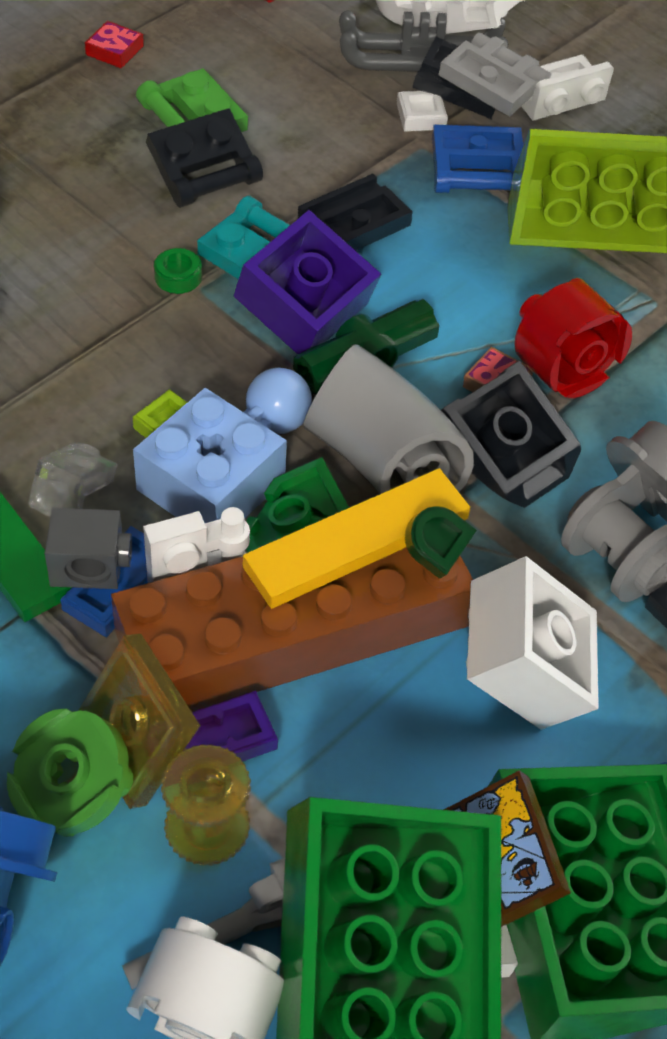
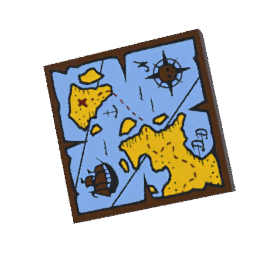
(528, 857)

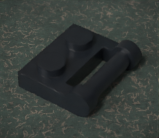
(198, 146)

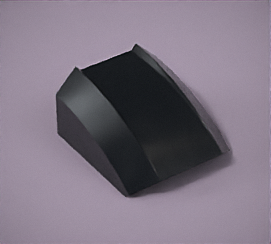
(515, 437)

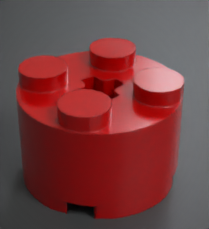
(571, 337)

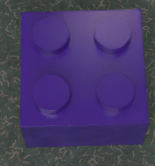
(306, 283)

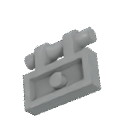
(493, 72)

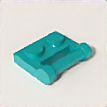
(232, 242)

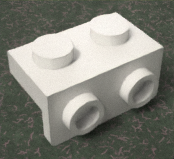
(571, 86)

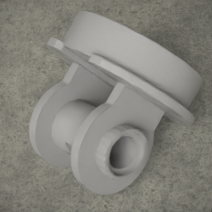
(605, 518)

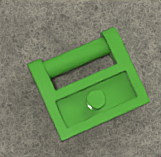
(193, 94)

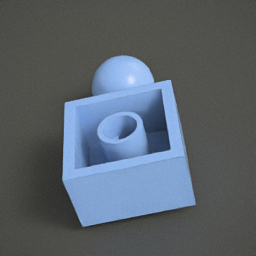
(216, 454)

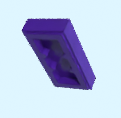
(237, 726)

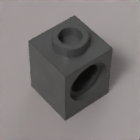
(86, 548)

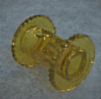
(206, 814)

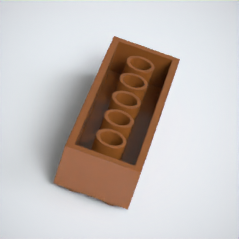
(226, 640)

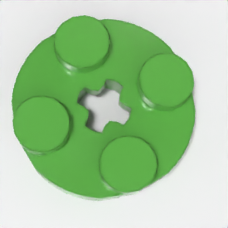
(100, 778)

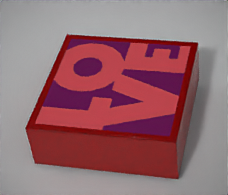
(114, 44)

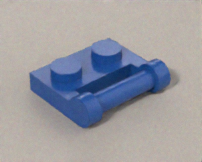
(474, 149)

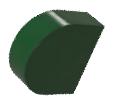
(437, 539)

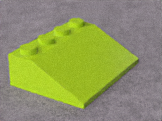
(590, 191)

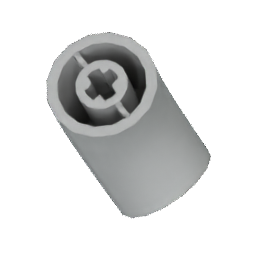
(386, 425)

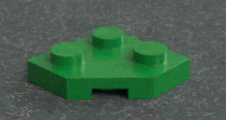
(295, 502)

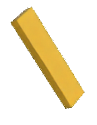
(347, 539)

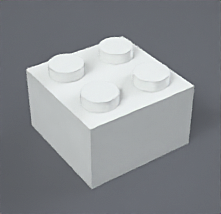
(532, 644)

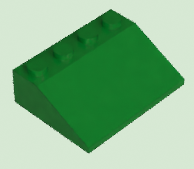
(390, 923)
(600, 953)

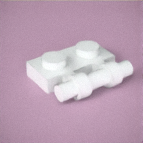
(183, 543)

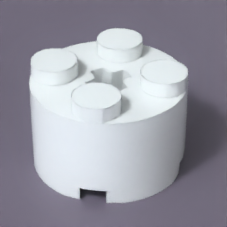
(207, 986)

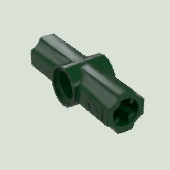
(383, 337)

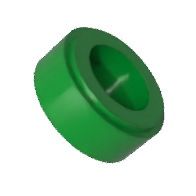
(177, 270)

